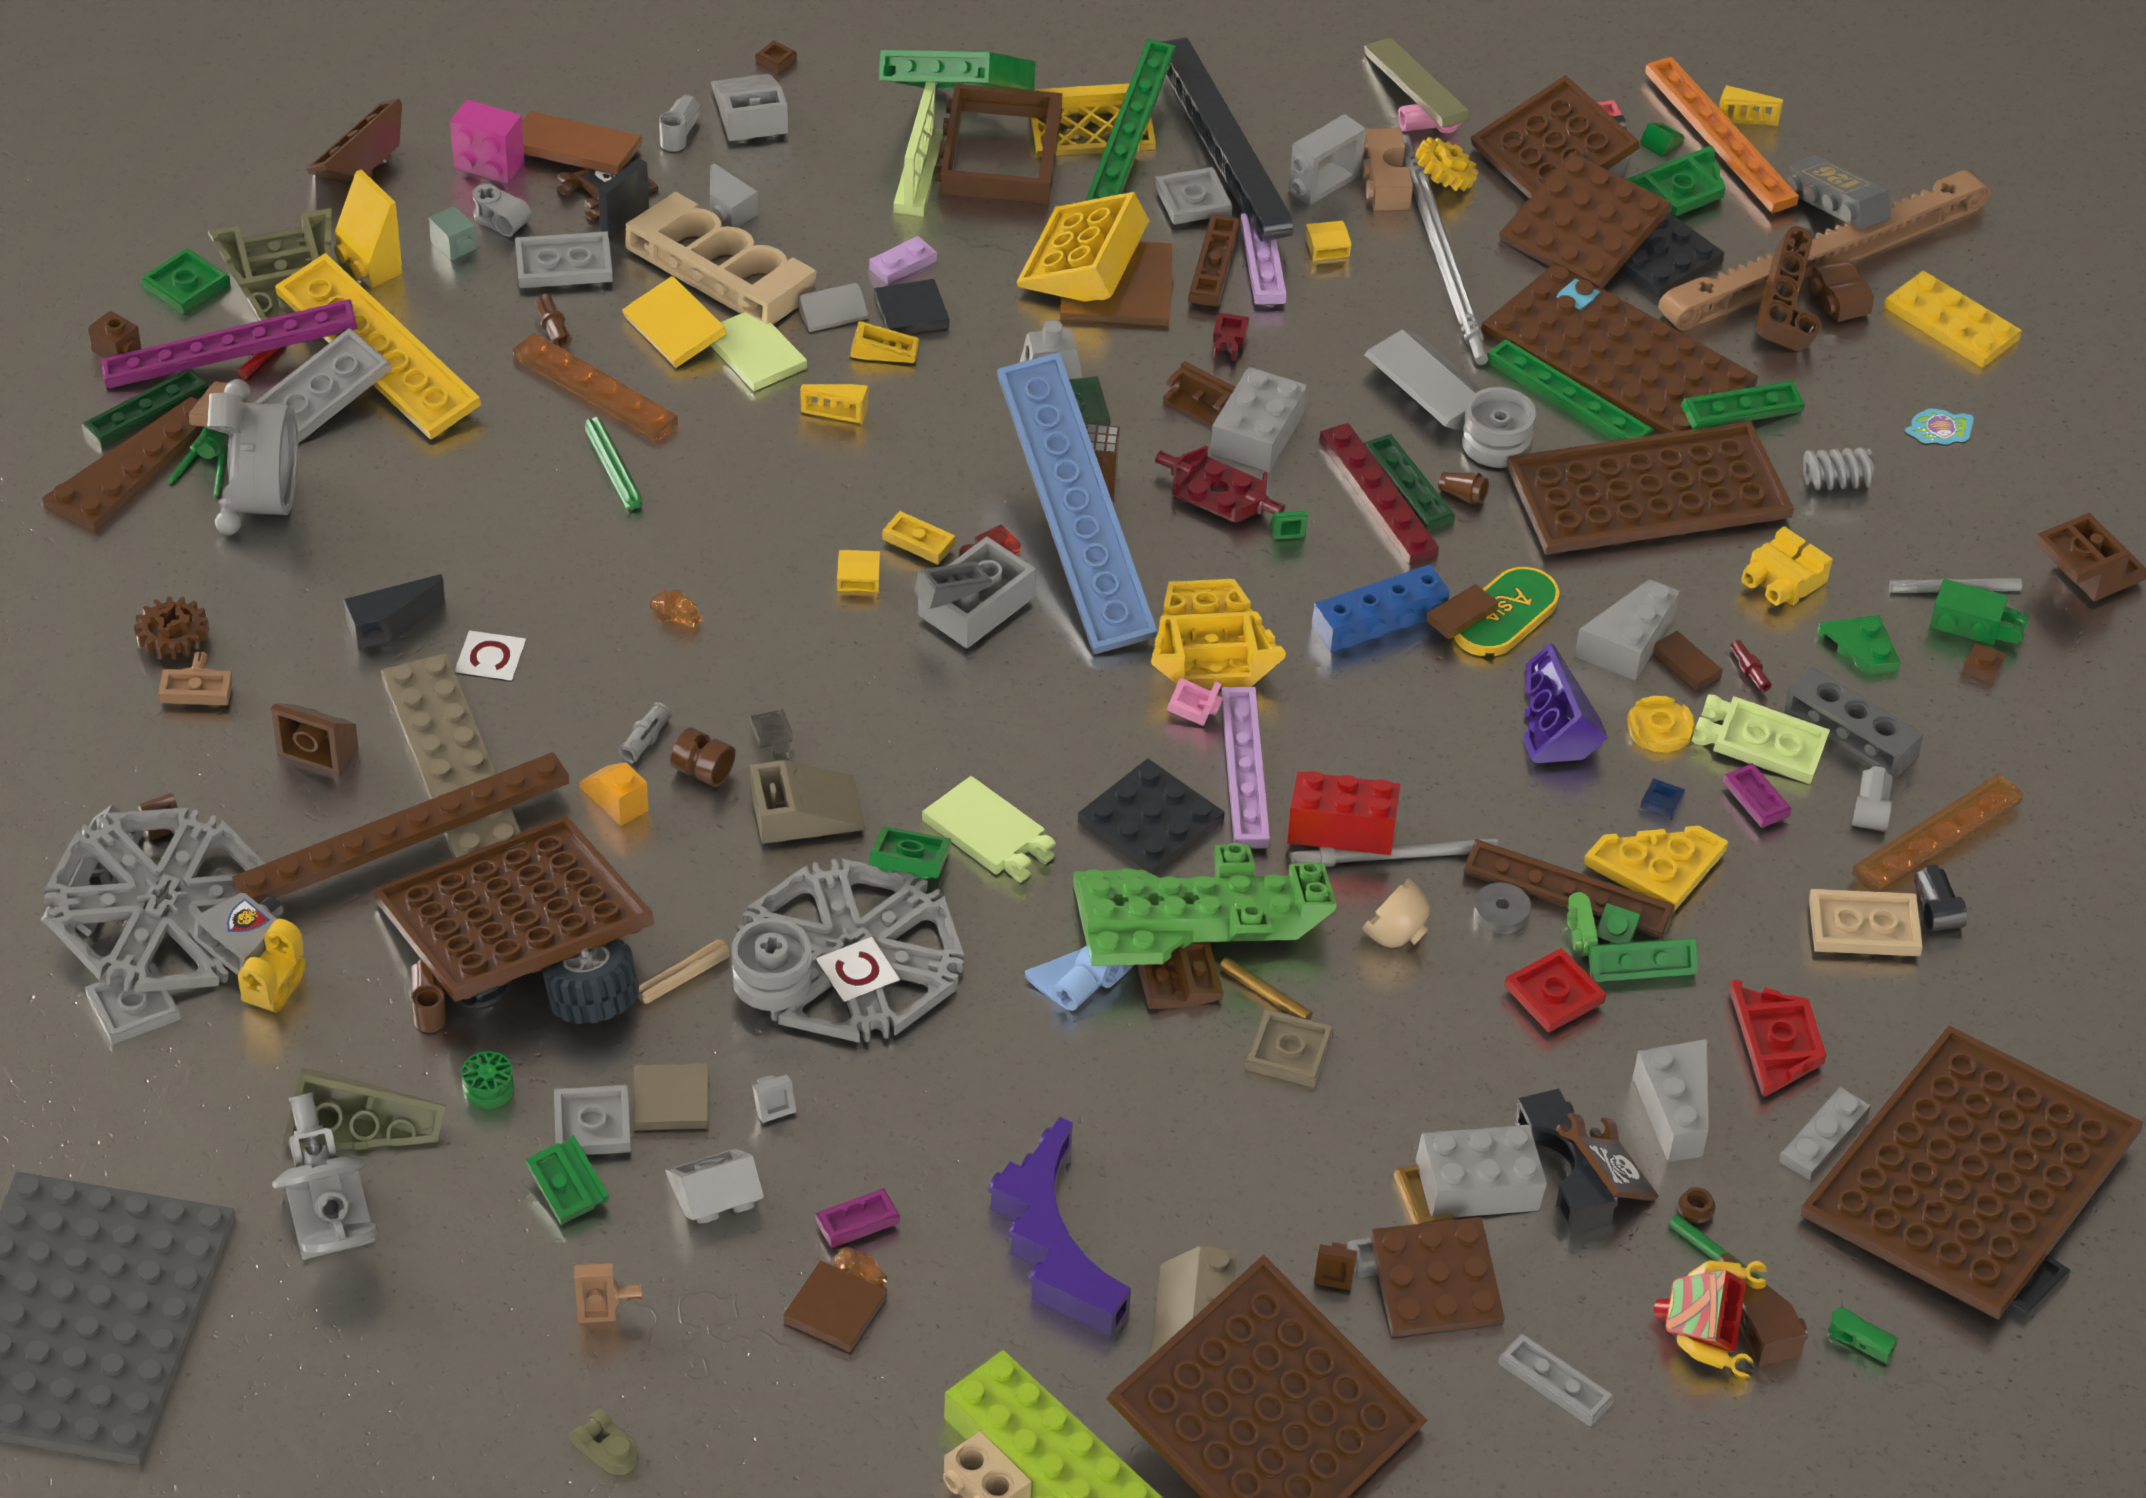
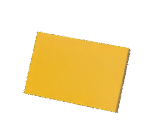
(674, 321)

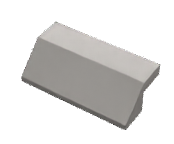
(1425, 376)

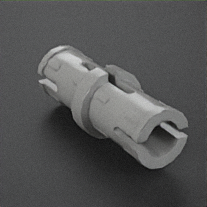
(654, 721)

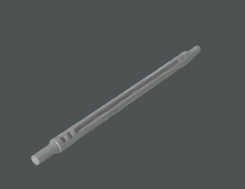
(1445, 255)

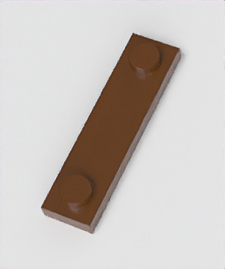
(1214, 260)

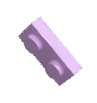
(902, 260)

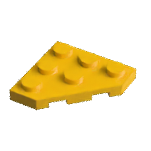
(1657, 861)

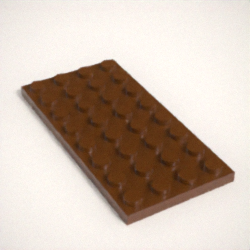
(1614, 350)
(1649, 487)

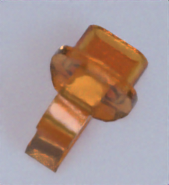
(676, 607)

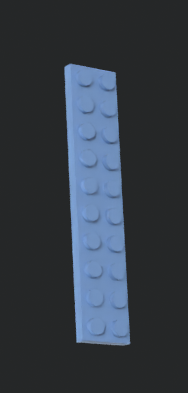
(1077, 503)

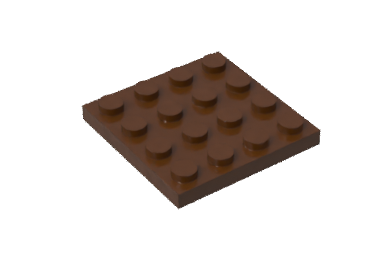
(1548, 127)
(1585, 220)

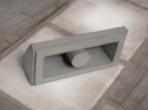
(832, 307)

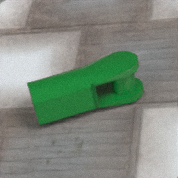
(1862, 1335)

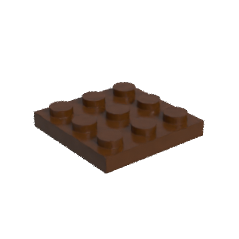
(1437, 1277)

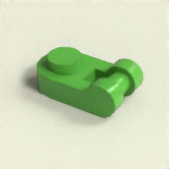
(1582, 922)

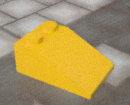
(369, 233)

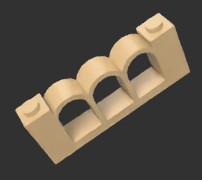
(656, 237)

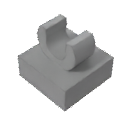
(774, 1097)

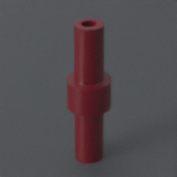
(1750, 666)

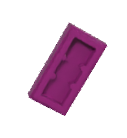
(1757, 795)
(857, 1218)

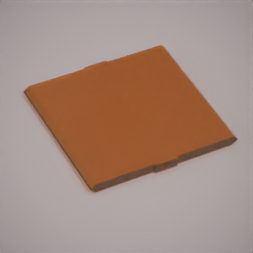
(1140, 294)

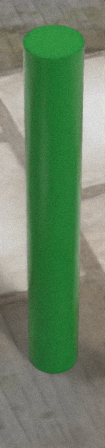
(1699, 1239)

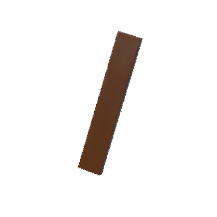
(1557, 884)

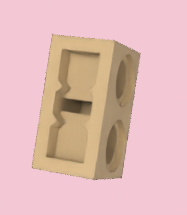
(992, 1475)

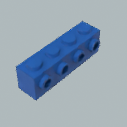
(1378, 608)

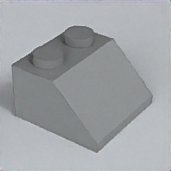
(716, 1185)

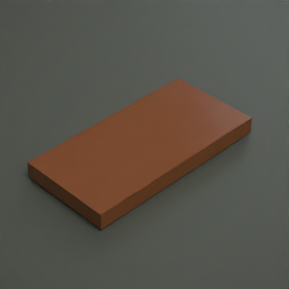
(578, 143)

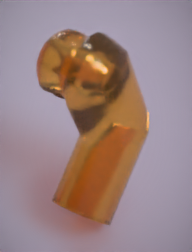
(862, 1262)

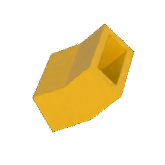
(1327, 240)
(858, 571)

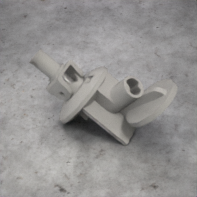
(323, 1189)

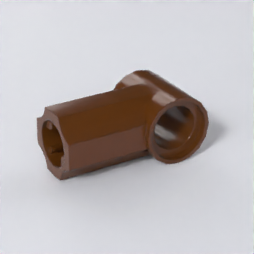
(427, 999)

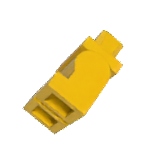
(1787, 568)

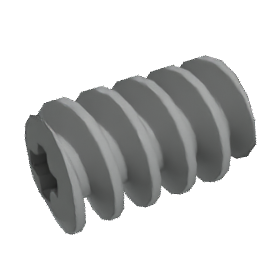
(1838, 467)

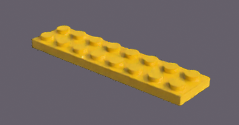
(418, 380)

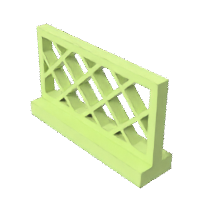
(920, 158)

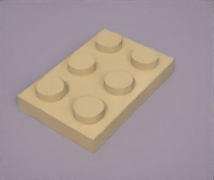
(1865, 922)

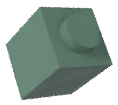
(452, 233)

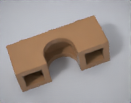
(1388, 181)

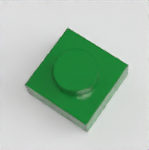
(1617, 925)

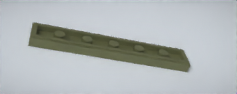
(1417, 82)

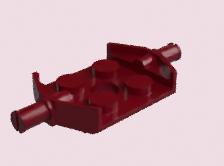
(1198, 475)

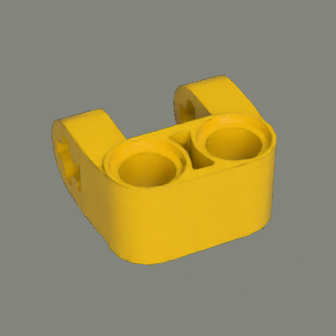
(275, 975)

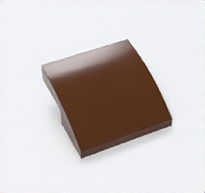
(1183, 980)

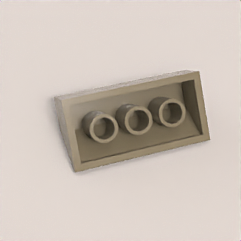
(1188, 1287)

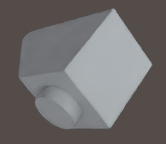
(731, 198)

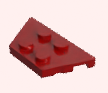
(1778, 1035)

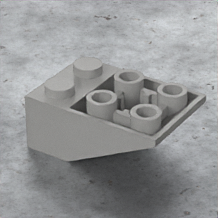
(751, 106)

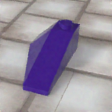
(1559, 713)

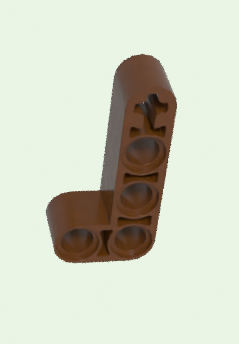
(1778, 316)

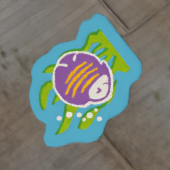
(1940, 427)

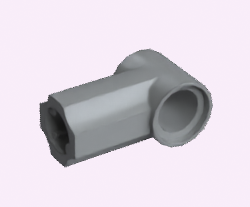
(677, 123)
(1873, 803)

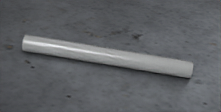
(1933, 586)

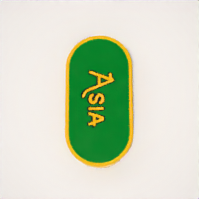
(1524, 600)

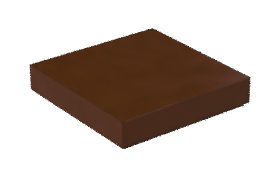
(835, 1306)

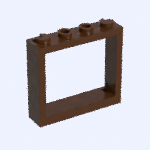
(999, 102)

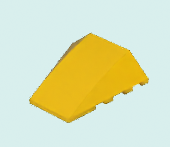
(1213, 636)

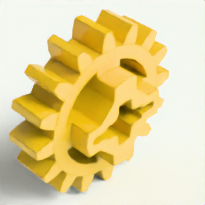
(1446, 163)

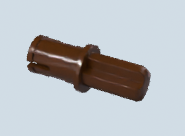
(553, 321)

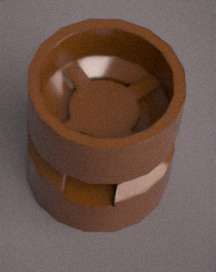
(701, 756)

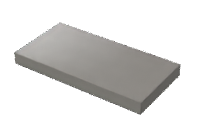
(329, 381)

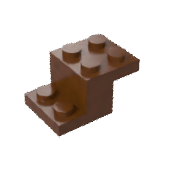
(2091, 556)

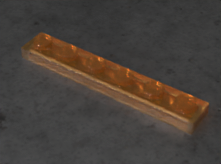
(595, 386)
(1937, 834)

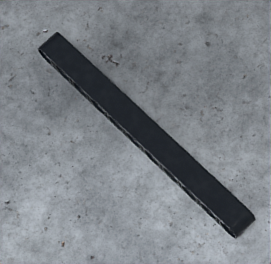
(1227, 144)

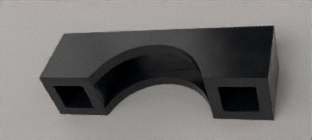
(1582, 1196)

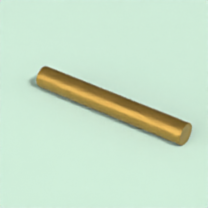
(1264, 989)

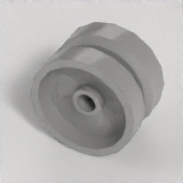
(1498, 426)
(771, 964)

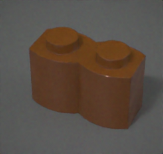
(1841, 290)

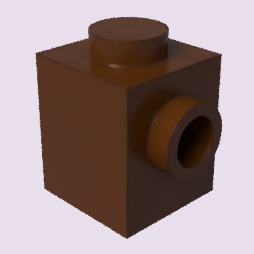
(113, 335)

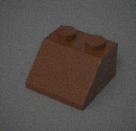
(313, 737)

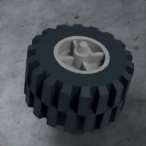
(593, 983)

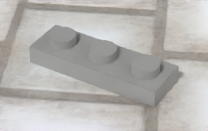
(1824, 1133)

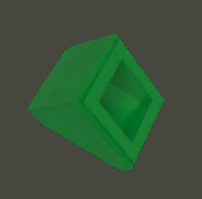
(1661, 138)
(1289, 525)

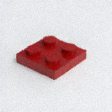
(1555, 990)

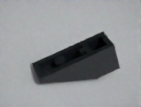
(392, 610)

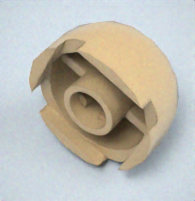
(1400, 917)

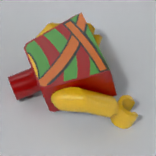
(1707, 1311)

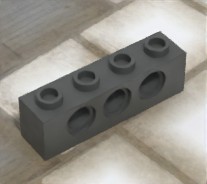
(1854, 722)

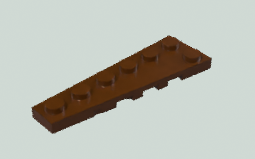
(116, 477)

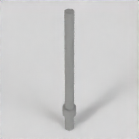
(1330, 856)

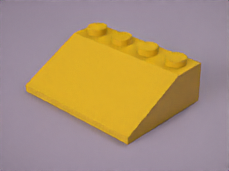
(1086, 248)

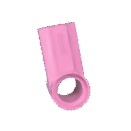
(1415, 118)

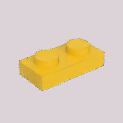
(918, 537)

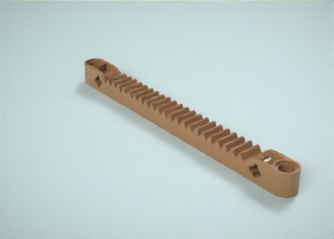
(1711, 298)

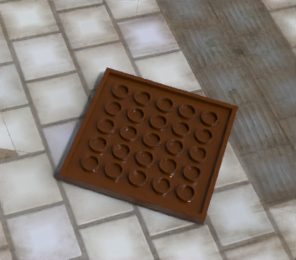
(512, 908)
(1266, 1398)

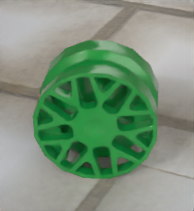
(487, 1082)

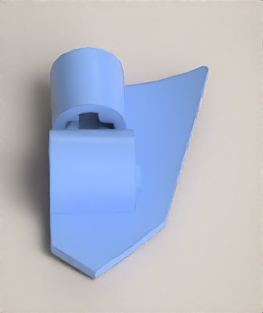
(1072, 978)

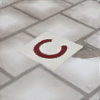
(490, 655)
(857, 969)

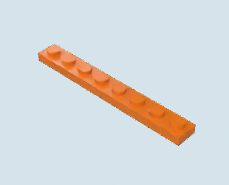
(1722, 134)

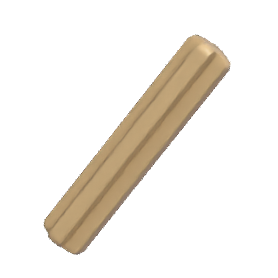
(683, 971)

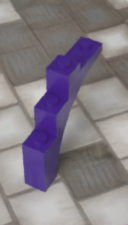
(1062, 1272)

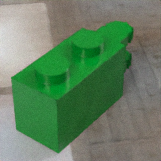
(1977, 614)

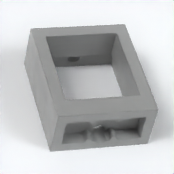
(1341, 138)

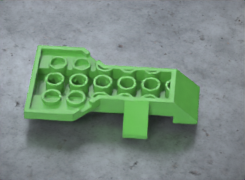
(1143, 918)

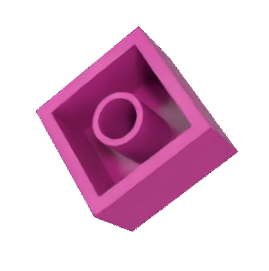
(487, 141)

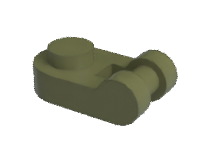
(618, 1450)

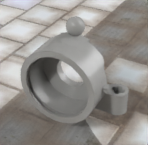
(259, 457)

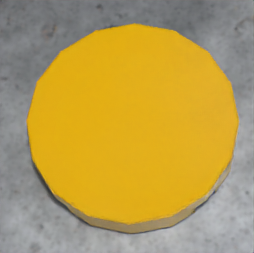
(1660, 724)

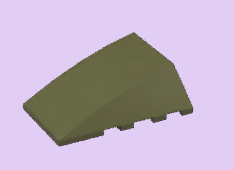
(270, 258)

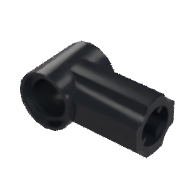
(1940, 905)

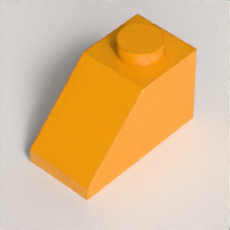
(618, 792)

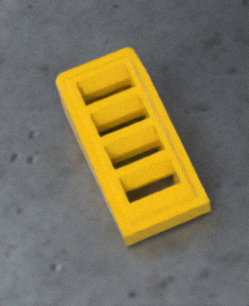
(1734, 98)
(877, 344)
(854, 399)

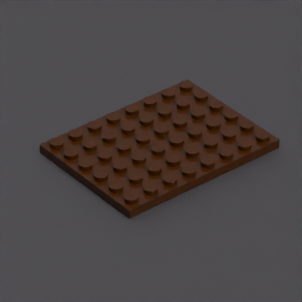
(1972, 1171)

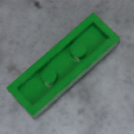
(1643, 959)

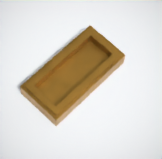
(1414, 1197)

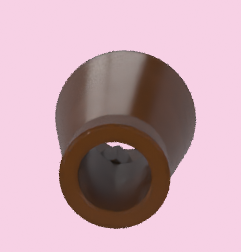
(1466, 486)

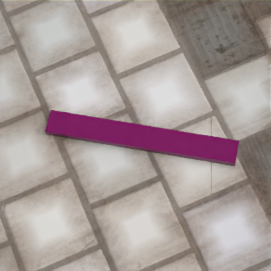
(228, 344)

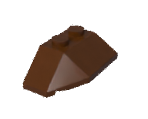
(363, 146)

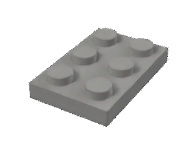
(563, 259)

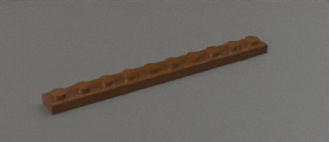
(402, 829)

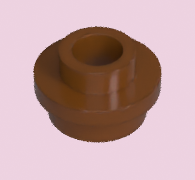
(1695, 1198)

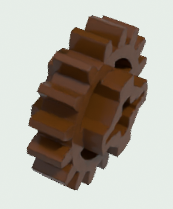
(171, 627)

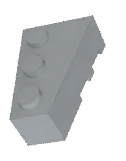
(1627, 631)
(1675, 1095)

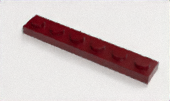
(1379, 493)

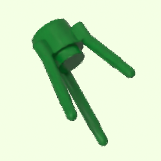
(207, 445)

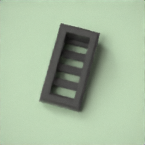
(939, 584)

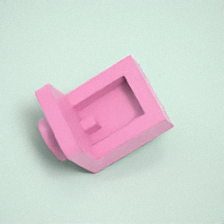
(1194, 701)

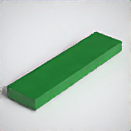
(1743, 405)

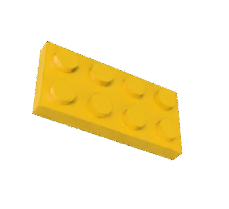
(1952, 319)

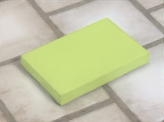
(758, 351)

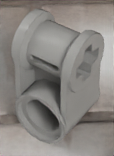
(499, 210)

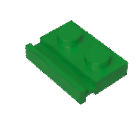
(567, 1179)

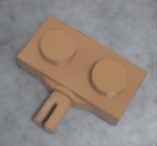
(195, 684)
(599, 1292)

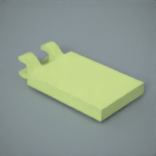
(1762, 737)
(989, 829)

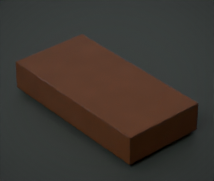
(1462, 611)
(1687, 661)

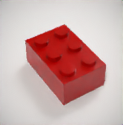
(1344, 812)

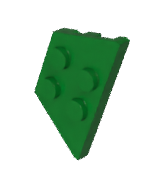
(1685, 181)

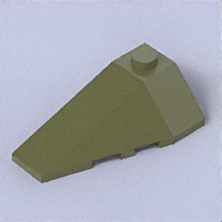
(366, 1114)

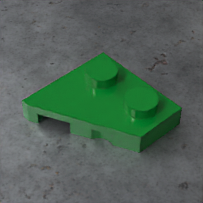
(1863, 642)

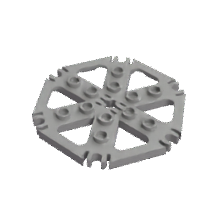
(137, 892)
(884, 924)

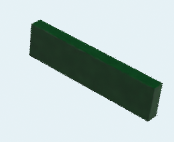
(144, 408)
(1411, 483)

